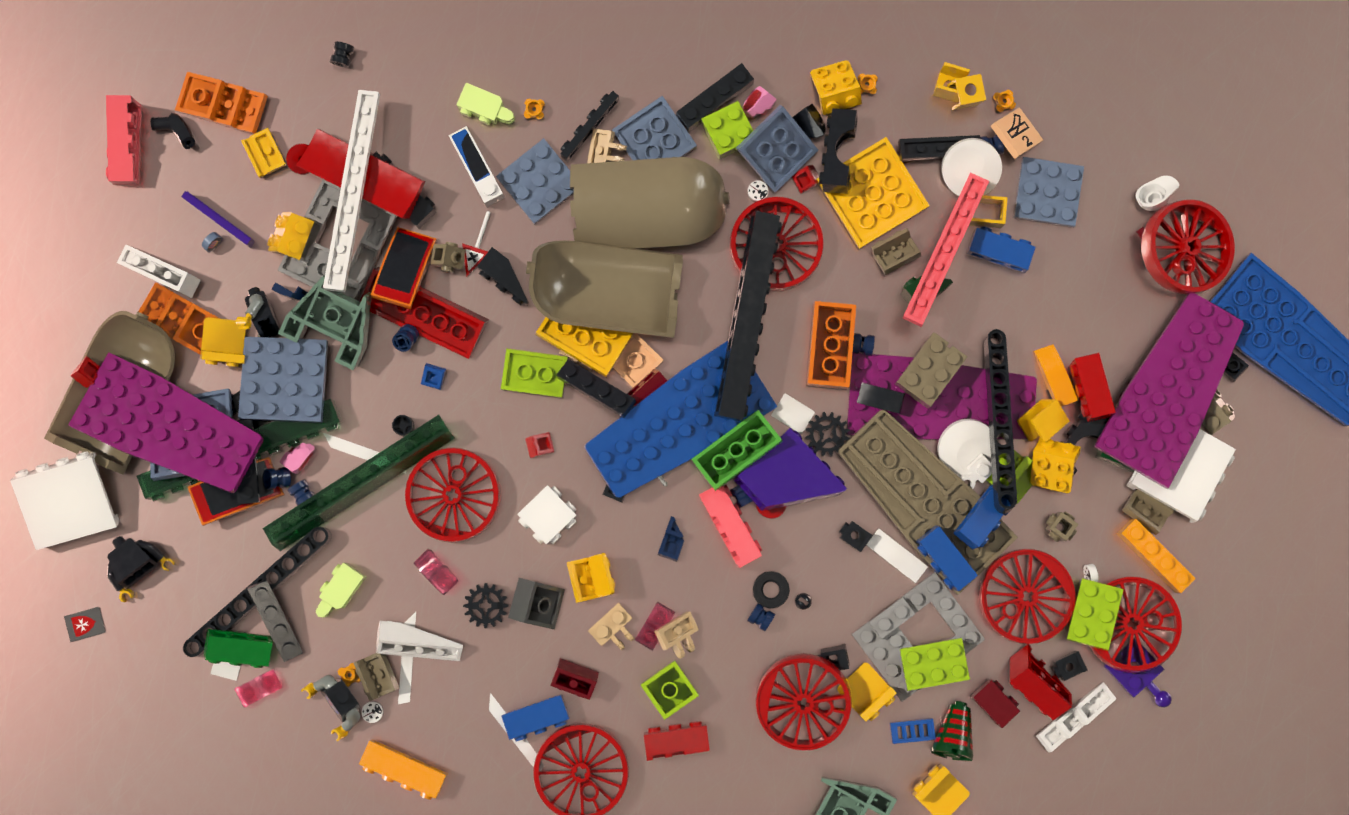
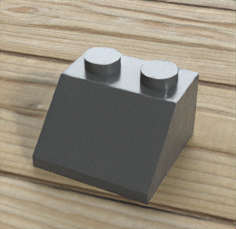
(536, 603)

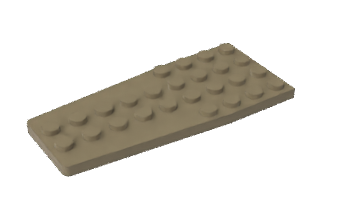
(917, 488)

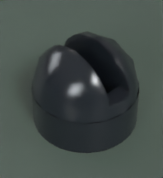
(801, 605)

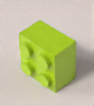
(726, 129)
(669, 689)

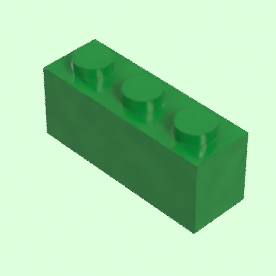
(238, 648)

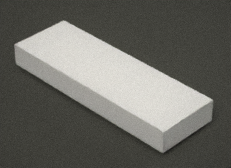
(897, 555)

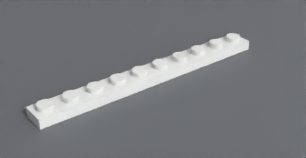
(351, 191)

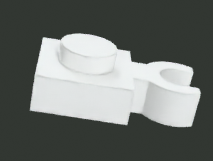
(979, 470)

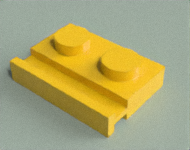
(264, 153)

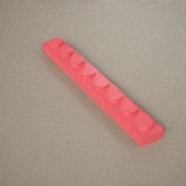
(945, 249)

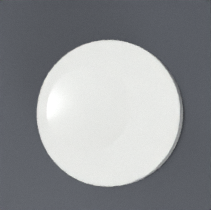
(971, 156)
(963, 444)

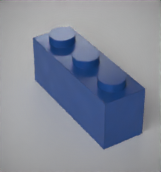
(1001, 249)
(980, 521)
(946, 559)
(536, 718)

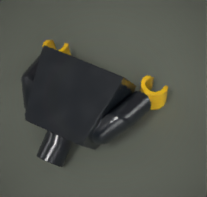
(131, 562)

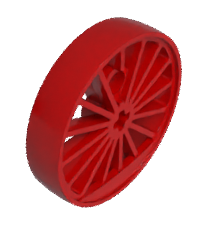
(782, 205)
(1187, 246)
(442, 533)
(1057, 570)
(1143, 626)
(812, 705)
(564, 735)

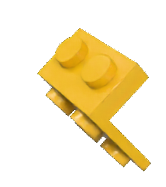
(836, 86)
(290, 235)
(222, 342)
(1054, 465)
(591, 577)
(868, 692)
(940, 791)

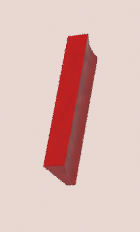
(384, 183)
(433, 318)

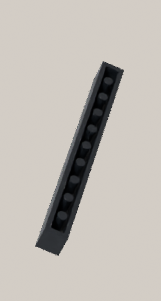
(747, 316)

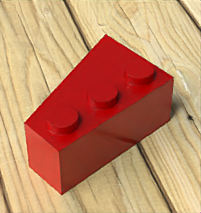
(1092, 387)
(1038, 685)
(676, 740)

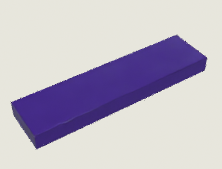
(218, 219)

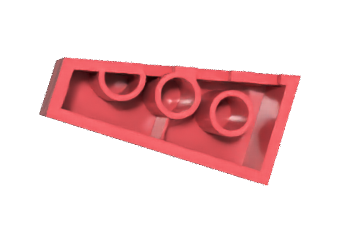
(123, 139)
(730, 525)

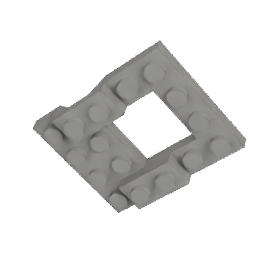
(315, 257)
(882, 637)

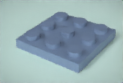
(654, 133)
(777, 148)
(537, 181)
(1048, 192)

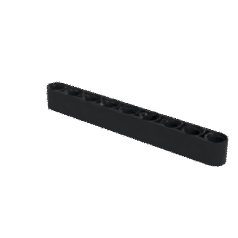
(998, 430)
(283, 575)

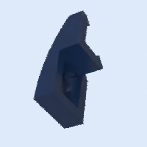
(297, 295)
(672, 541)

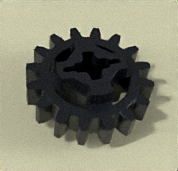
(819, 428)
(494, 605)

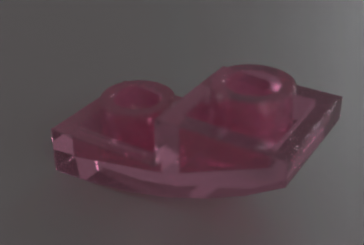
(435, 572)
(659, 616)
(258, 688)

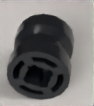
(341, 54)
(400, 424)

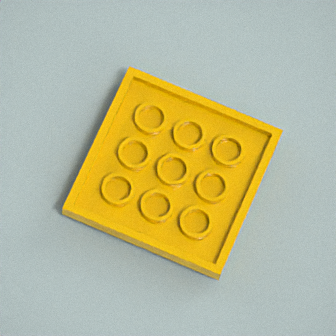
(878, 194)
(591, 346)

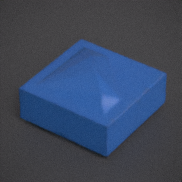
(433, 376)

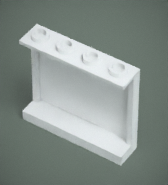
(1195, 479)
(63, 500)

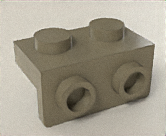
(895, 251)
(1218, 414)
(1147, 511)
(376, 676)

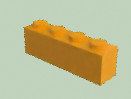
(1155, 555)
(403, 769)

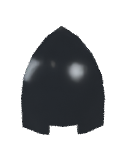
(810, 121)

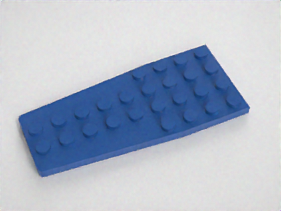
(1288, 336)
(669, 425)

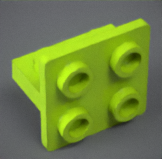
(1023, 474)

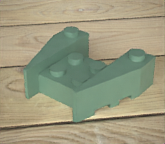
(333, 316)
(854, 799)

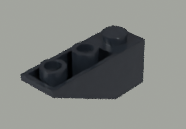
(499, 269)

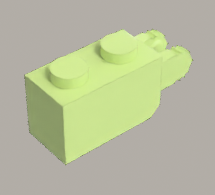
(483, 105)
(339, 590)

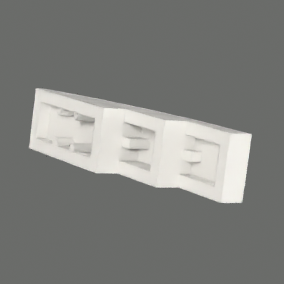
(1076, 717)

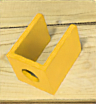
(949, 73)
(964, 99)
(1002, 201)
(1043, 420)

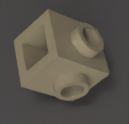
(448, 257)
(1068, 523)

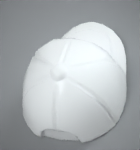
(1156, 193)

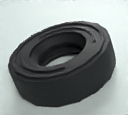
(763, 600)

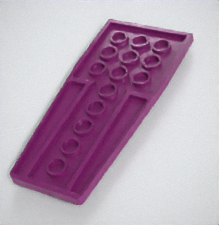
(1172, 391)
(961, 398)
(165, 425)

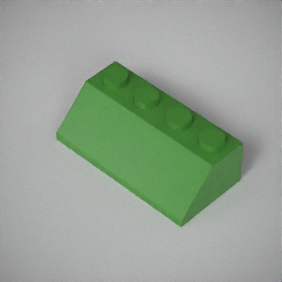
(736, 450)

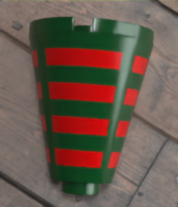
(955, 734)

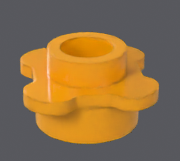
(871, 79)
(1008, 96)
(538, 104)
(343, 672)

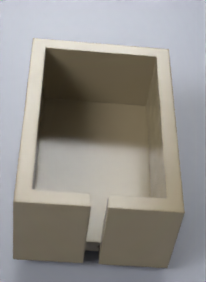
(930, 370)

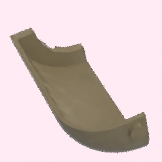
(647, 202)
(606, 286)
(132, 340)

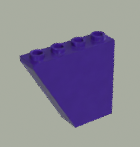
(789, 476)

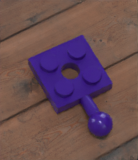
(1137, 682)

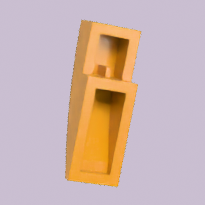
(1055, 375)

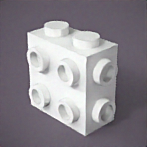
(548, 515)

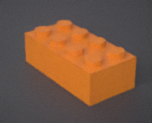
(831, 345)

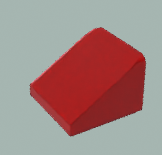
(806, 178)
(86, 372)
(539, 445)

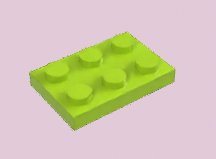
(533, 373)
(1095, 614)
(934, 664)

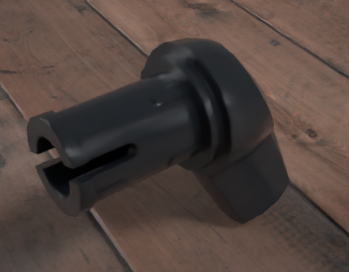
(177, 125)

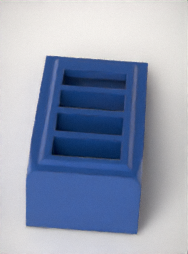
(930, 727)

